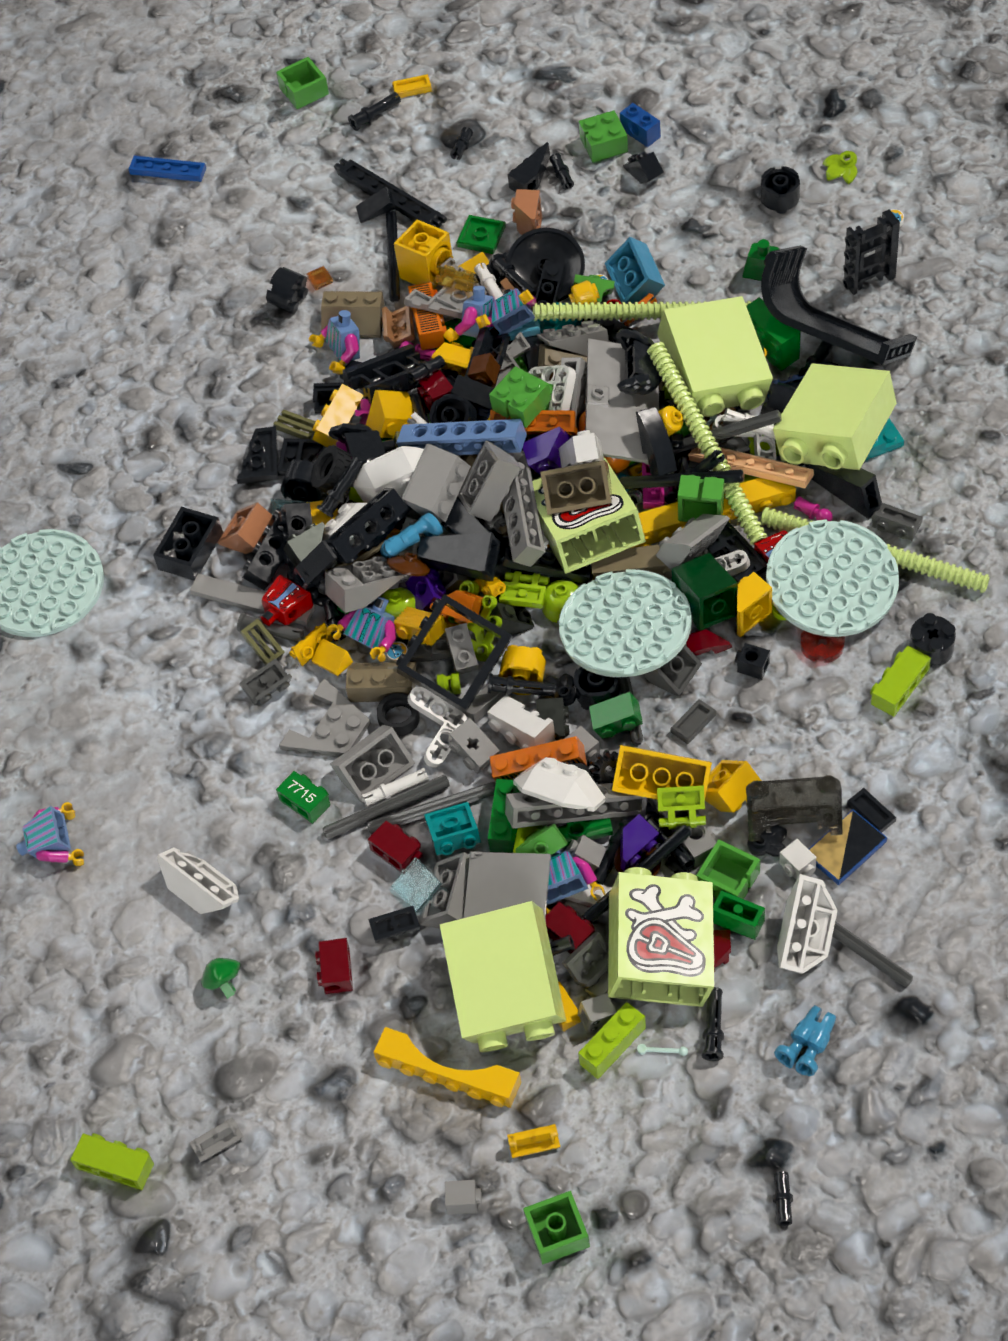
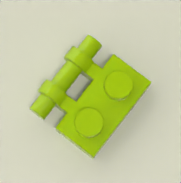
(522, 594)
(681, 798)

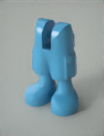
(410, 535)
(809, 1034)

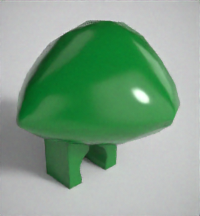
(219, 973)

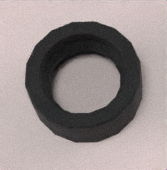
(397, 700)

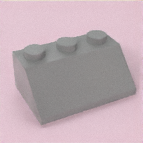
(488, 481)
(435, 482)
(691, 540)
(372, 762)
(450, 897)

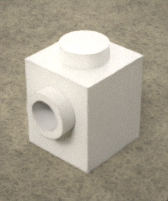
(797, 860)

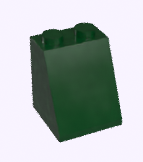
(708, 590)

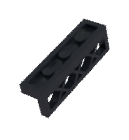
(486, 344)

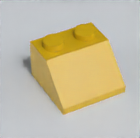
(455, 356)
(389, 412)
(753, 602)
(728, 785)

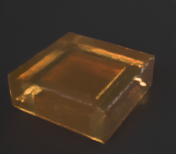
(319, 278)

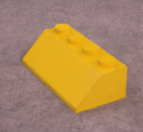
(643, 771)

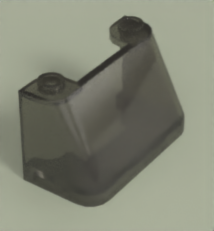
(793, 803)

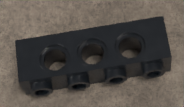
(299, 515)
(355, 526)
(256, 572)

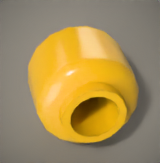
(584, 292)
(672, 419)

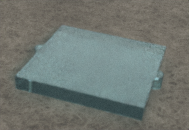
(416, 884)

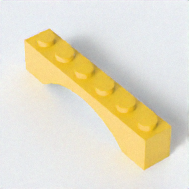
(493, 1083)

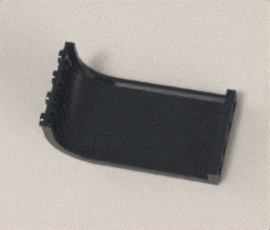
(788, 305)

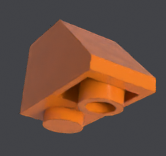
(465, 598)

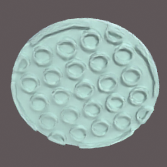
(832, 578)
(47, 582)
(625, 623)

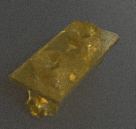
(464, 280)

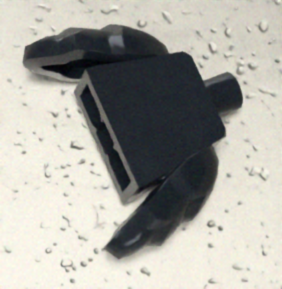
(640, 371)
(361, 441)

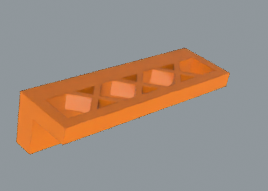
(546, 421)

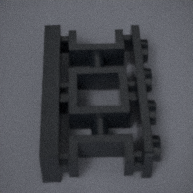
(882, 239)
(374, 373)

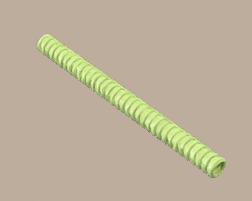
(599, 311)
(704, 437)
(903, 558)

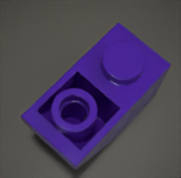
(635, 840)

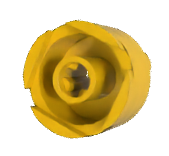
(523, 664)

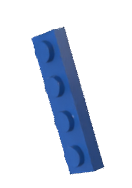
(167, 168)

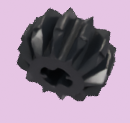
(599, 772)

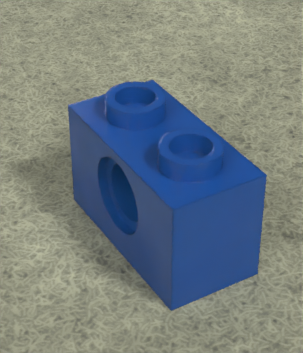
(640, 125)

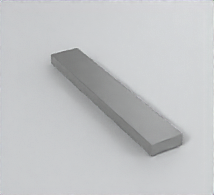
(236, 595)

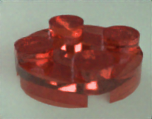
(821, 652)

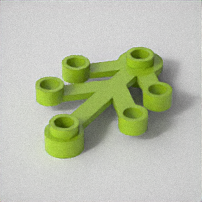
(481, 640)

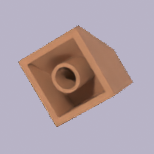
(527, 210)
(246, 528)

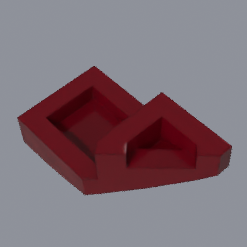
(705, 641)
(722, 947)

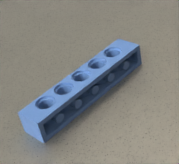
(465, 437)

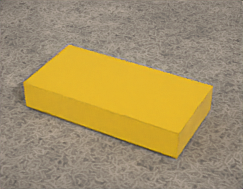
(412, 86)

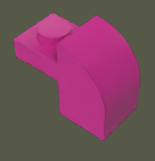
(652, 496)

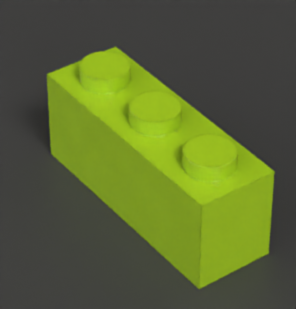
(900, 680)
(612, 1040)
(112, 1160)

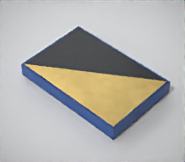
(843, 854)

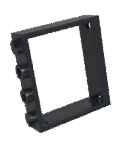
(426, 625)

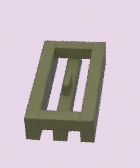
(298, 422)
(267, 635)

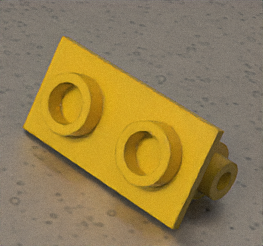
(491, 588)
(306, 648)
(533, 1141)

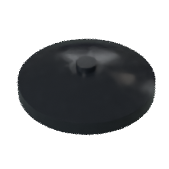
(543, 244)

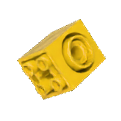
(420, 252)

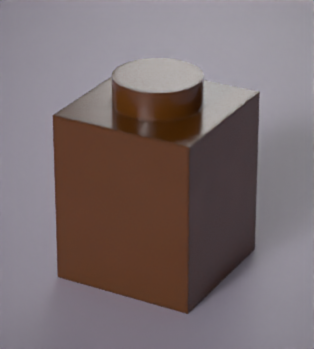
(484, 369)

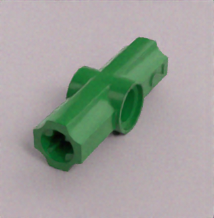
(590, 828)

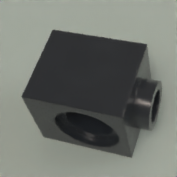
(752, 668)

